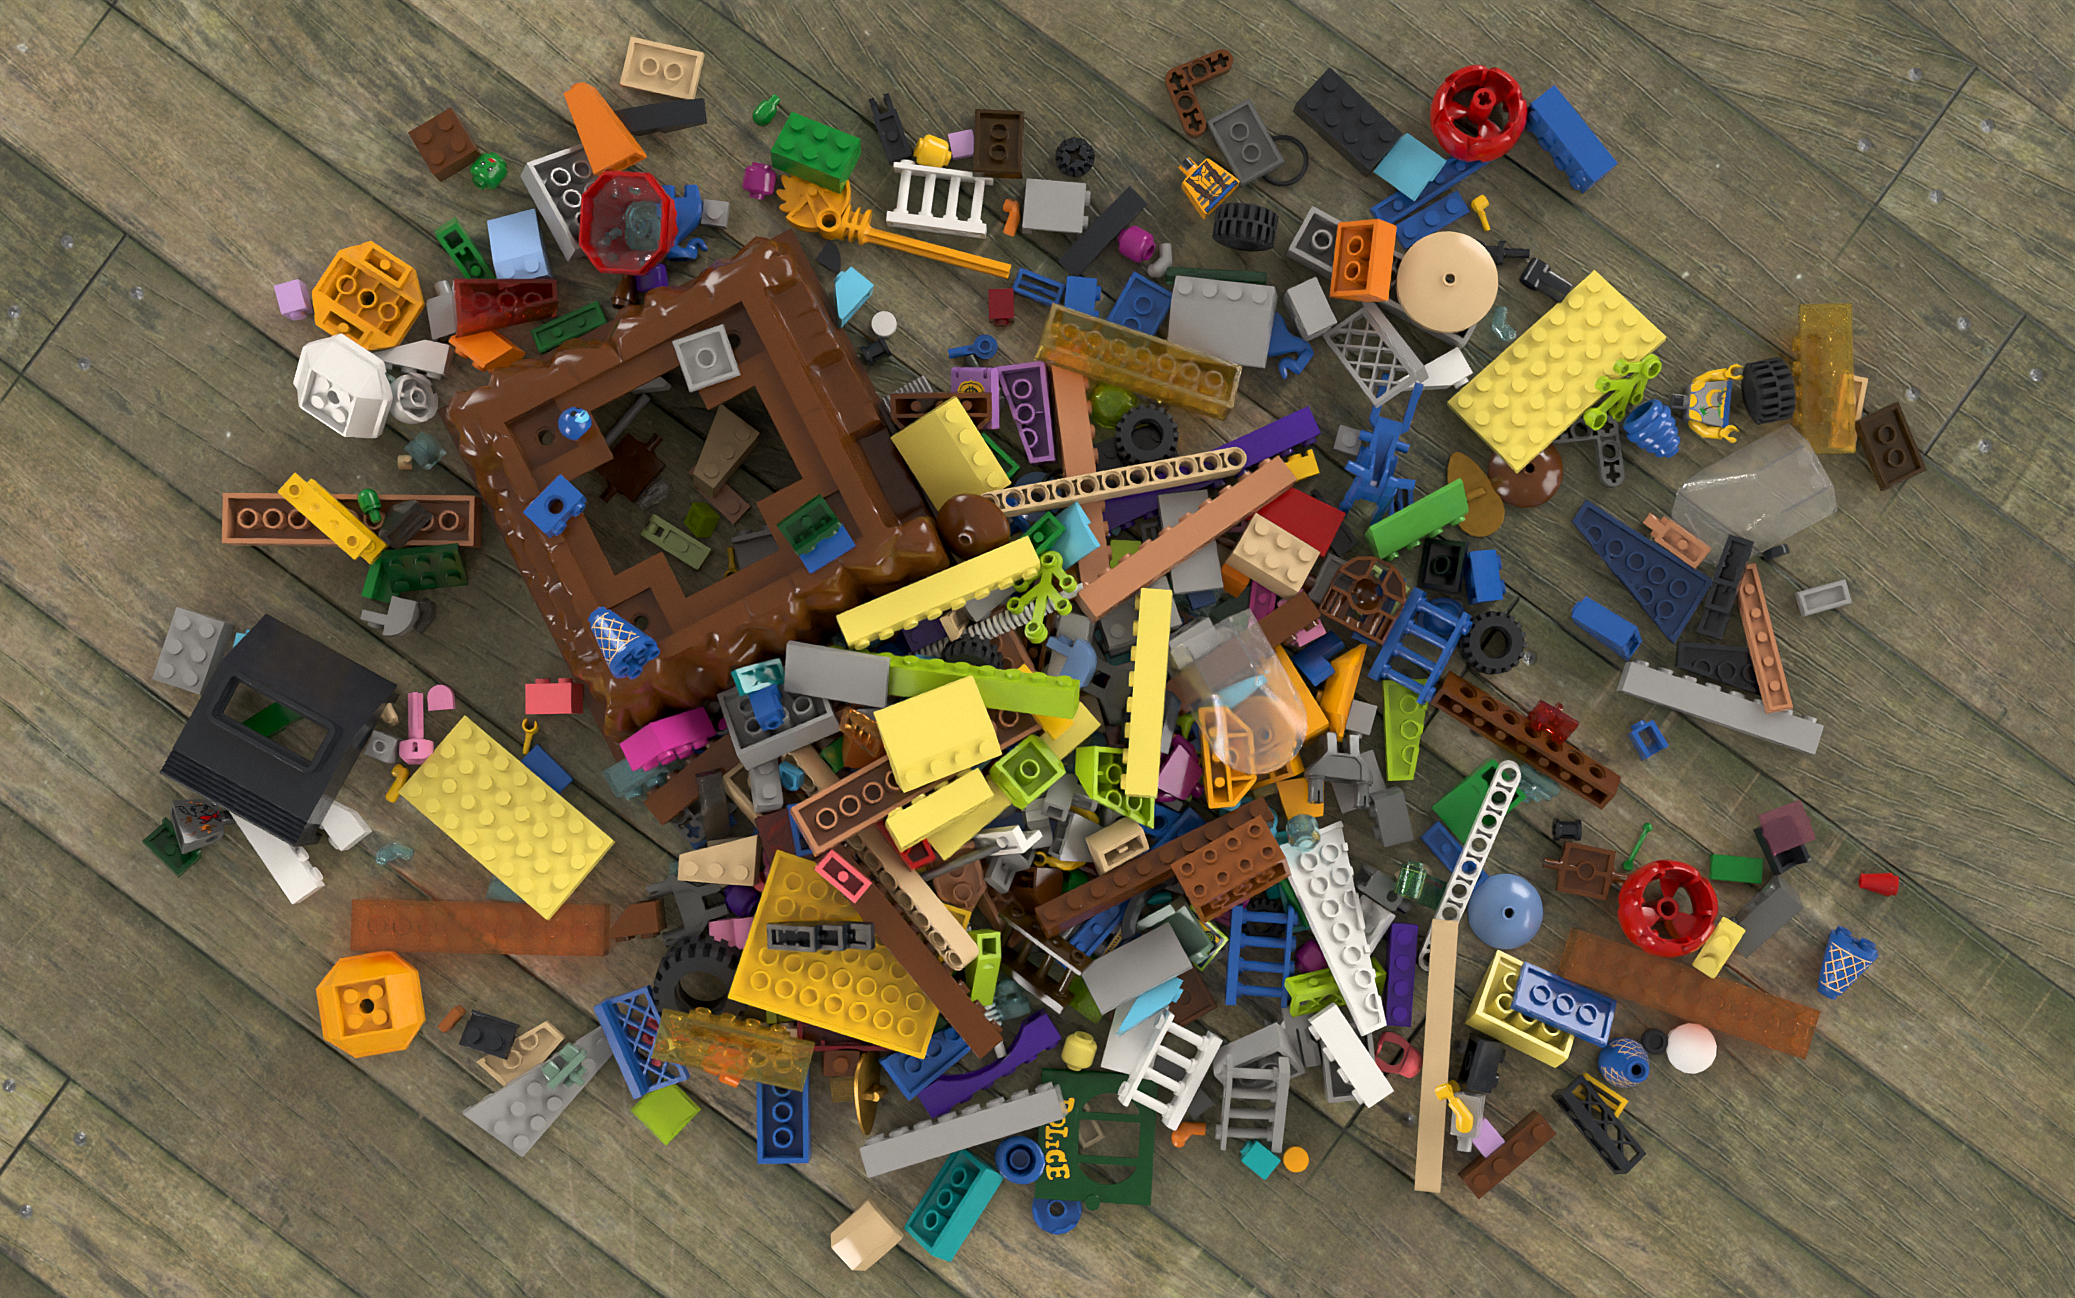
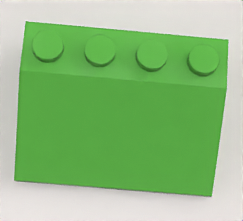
(1417, 521)

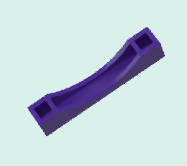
(1034, 1035)

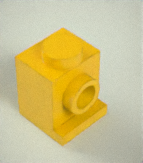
(1303, 467)

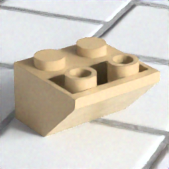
(1117, 845)

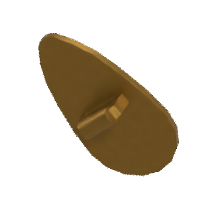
(1484, 504)
(868, 1089)

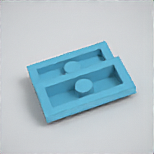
(1410, 166)
(1077, 539)

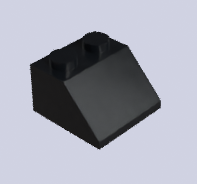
(1481, 1063)

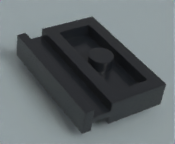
(489, 1034)

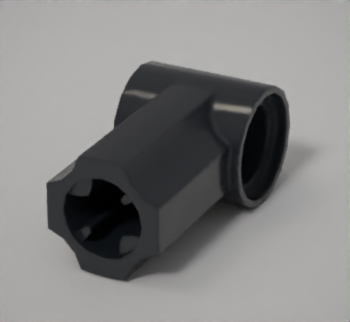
(1540, 278)

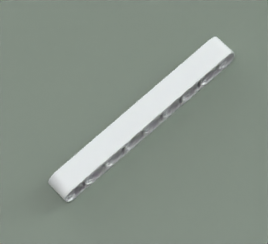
(1473, 854)

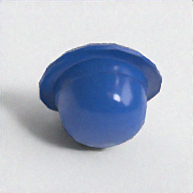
(1436, 625)
(1019, 1160)

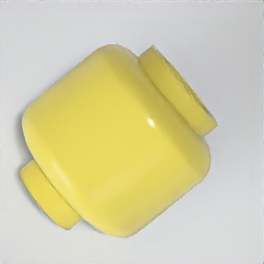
(1079, 1050)

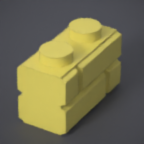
(1718, 947)

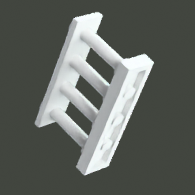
(924, 220)
(1194, 1068)

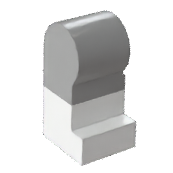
(1035, 821)

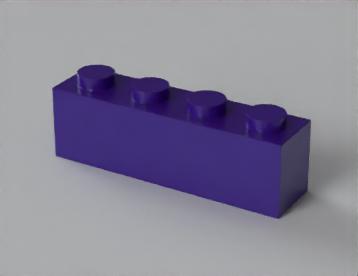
(1400, 973)

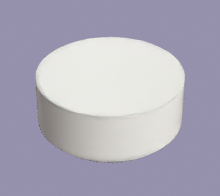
(884, 324)

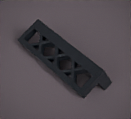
(1591, 1130)

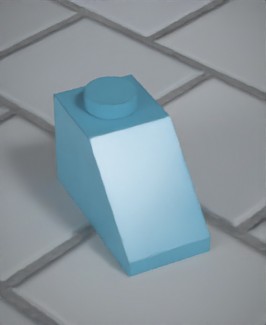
(849, 294)

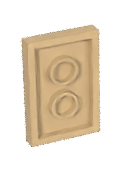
(661, 69)

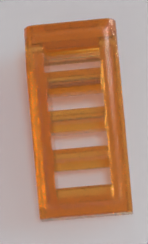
(866, 742)

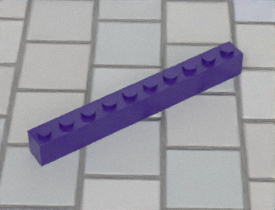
(1263, 443)

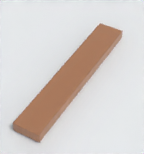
(1762, 643)

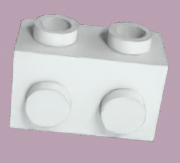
(1376, 921)

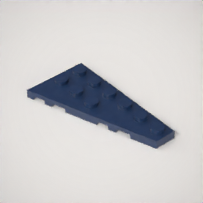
(1653, 576)

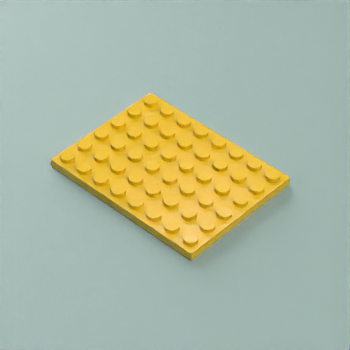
(842, 991)

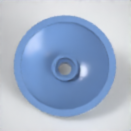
(1488, 906)

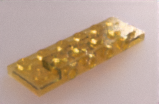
(1825, 377)
(733, 1047)

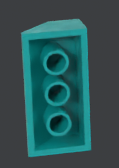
(953, 1203)

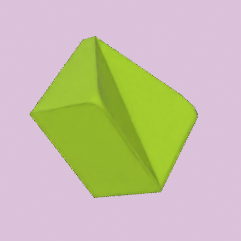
(701, 519)

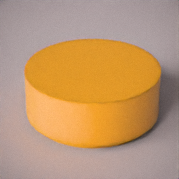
(1295, 1158)

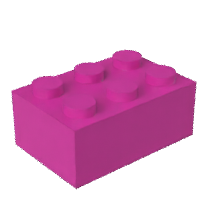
(668, 739)

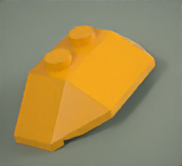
(1339, 689)
(1222, 784)

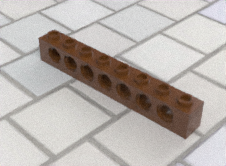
(1514, 734)

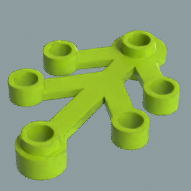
(1644, 370)
(1042, 592)

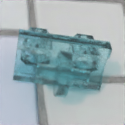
(1535, 786)

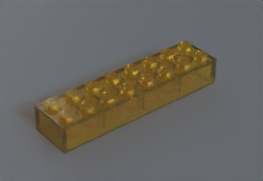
(1138, 362)

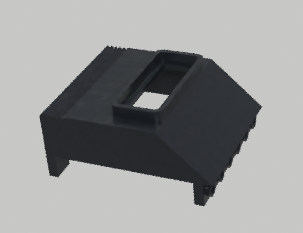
(258, 775)

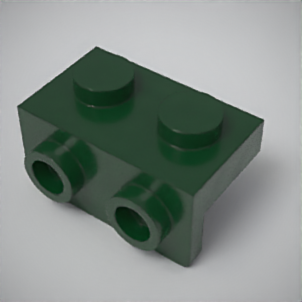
(809, 525)
(165, 847)

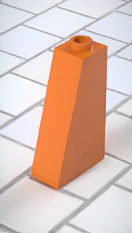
(601, 131)

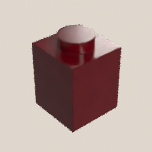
(1001, 306)

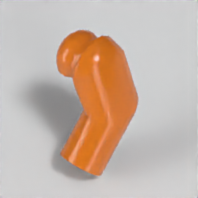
(1185, 1130)

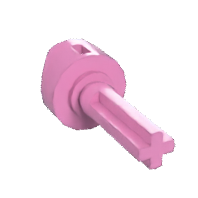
(415, 733)

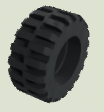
(695, 956)

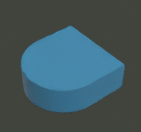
(791, 776)

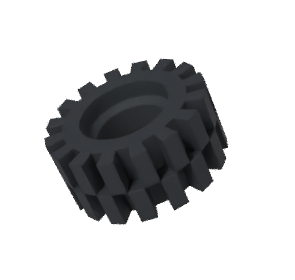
(1267, 905)

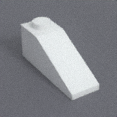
(1445, 372)

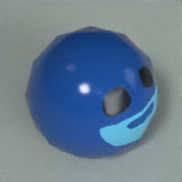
(574, 422)

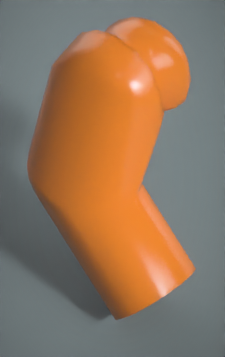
(1014, 217)

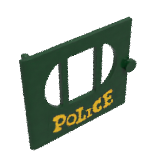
(1059, 1142)

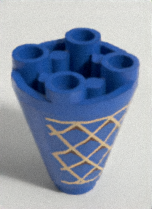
(621, 643)
(1844, 961)
(1619, 1058)

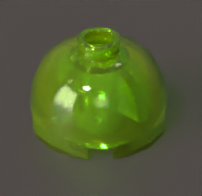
(1110, 404)

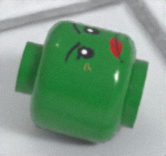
(488, 171)

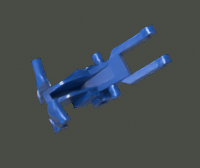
(1377, 461)

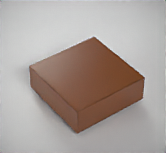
(452, 1019)

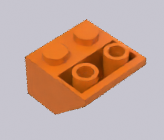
(487, 350)

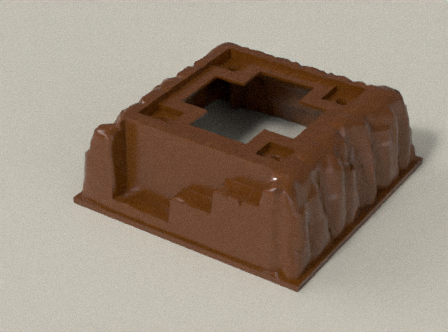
(827, 423)

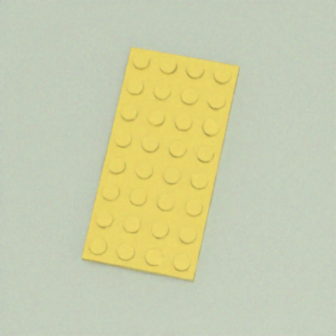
(1552, 371)
(506, 817)

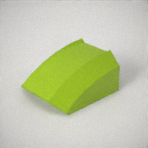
(1027, 771)

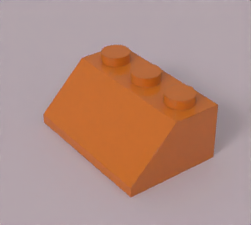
(1363, 260)

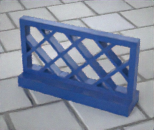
(626, 1046)

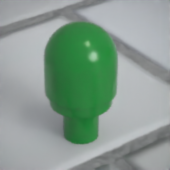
(765, 111)
(370, 504)

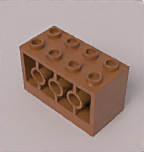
(1231, 869)

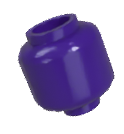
(654, 279)
(742, 900)

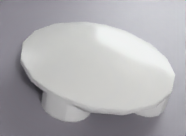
(1691, 1048)

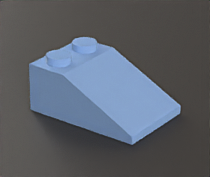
(519, 247)

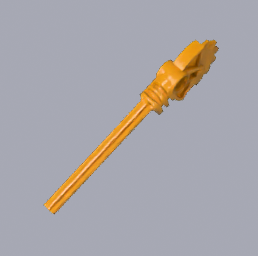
(813, 205)

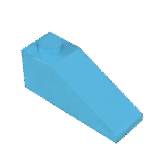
(1151, 1004)

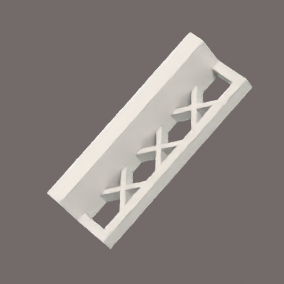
(1017, 840)

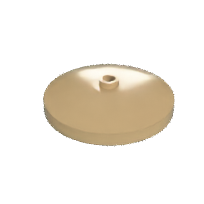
(1432, 300)

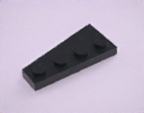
(1720, 663)

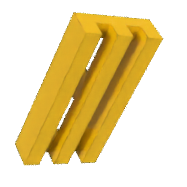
(1618, 1109)

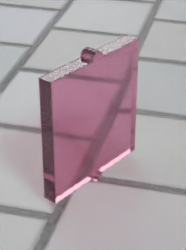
(1786, 827)

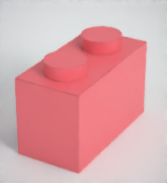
(554, 698)
(843, 875)

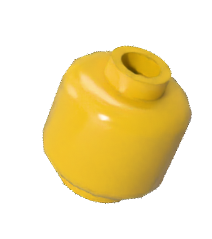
(932, 152)

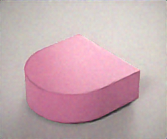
(441, 698)

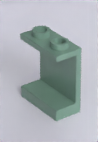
(1185, 926)

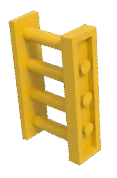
(333, 518)

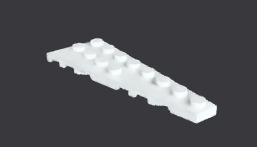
(1333, 909)

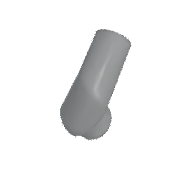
(1159, 268)

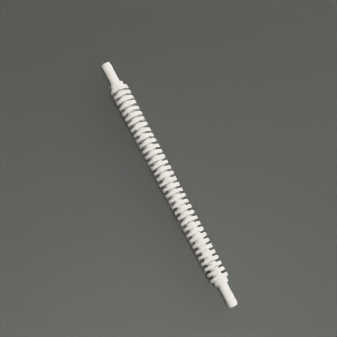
(994, 626)

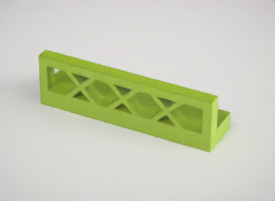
(1320, 983)

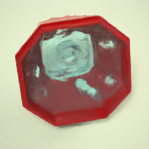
(627, 223)

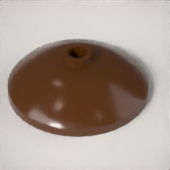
(1526, 488)
(975, 518)

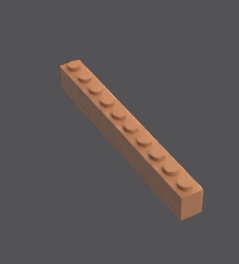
(1079, 458)
(1184, 539)

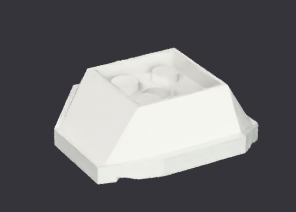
(343, 386)

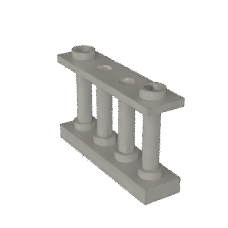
(1274, 1114)

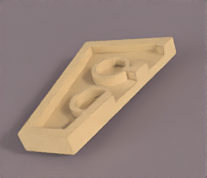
(525, 1053)

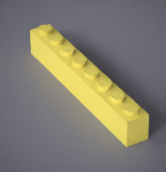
(939, 593)
(1148, 693)
(957, 834)

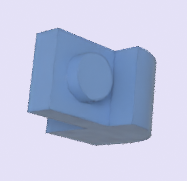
(1081, 658)

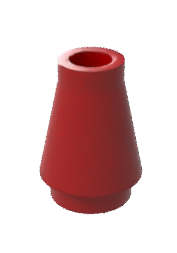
(1880, 883)

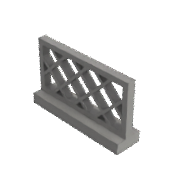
(1395, 346)

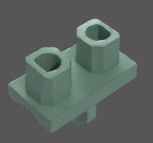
(573, 1058)

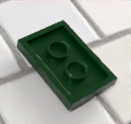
(424, 567)

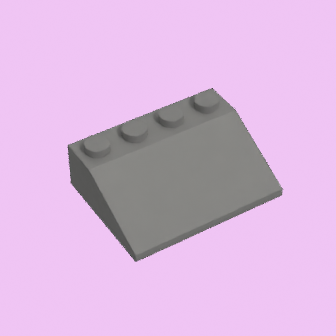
(557, 189)
(1223, 318)
(805, 722)

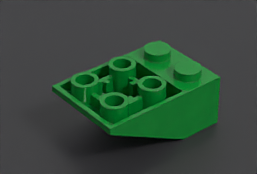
(1462, 803)

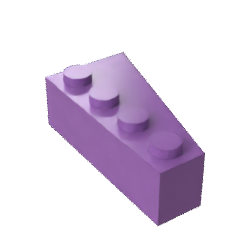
(1031, 406)

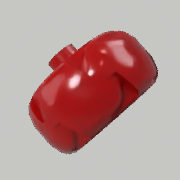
(1490, 88)
(1637, 920)

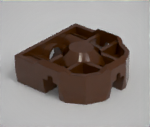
(1369, 603)

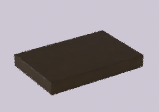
(998, 144)
(1889, 446)

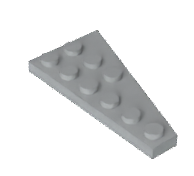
(528, 1106)

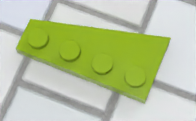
(1402, 729)

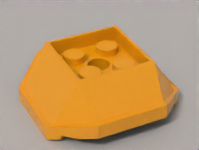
(348, 282)
(396, 998)

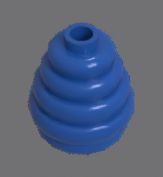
(1653, 429)

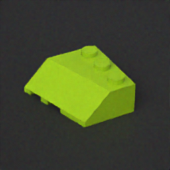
(1100, 775)

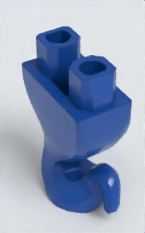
(689, 216)
(1284, 342)

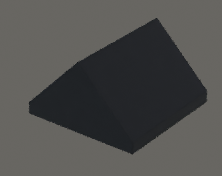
(1442, 565)

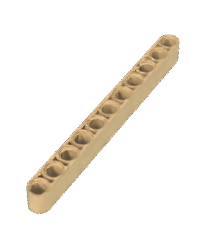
(1121, 477)
(903, 885)
(1436, 1054)

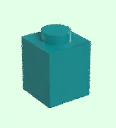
(1259, 1158)

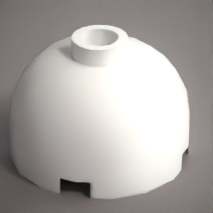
(413, 399)

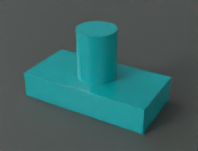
(758, 676)

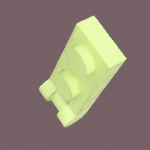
(677, 542)

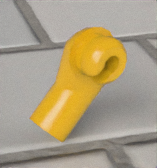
(401, 778)

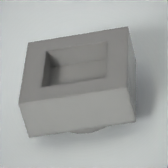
(715, 213)
(1347, 440)

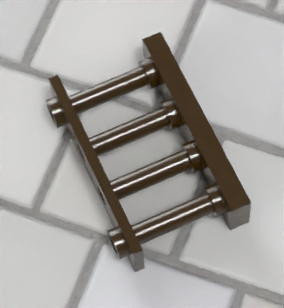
(1026, 973)

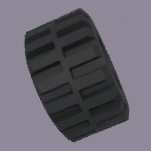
(1245, 227)
(1768, 390)
(1146, 415)
(1513, 643)
(972, 651)

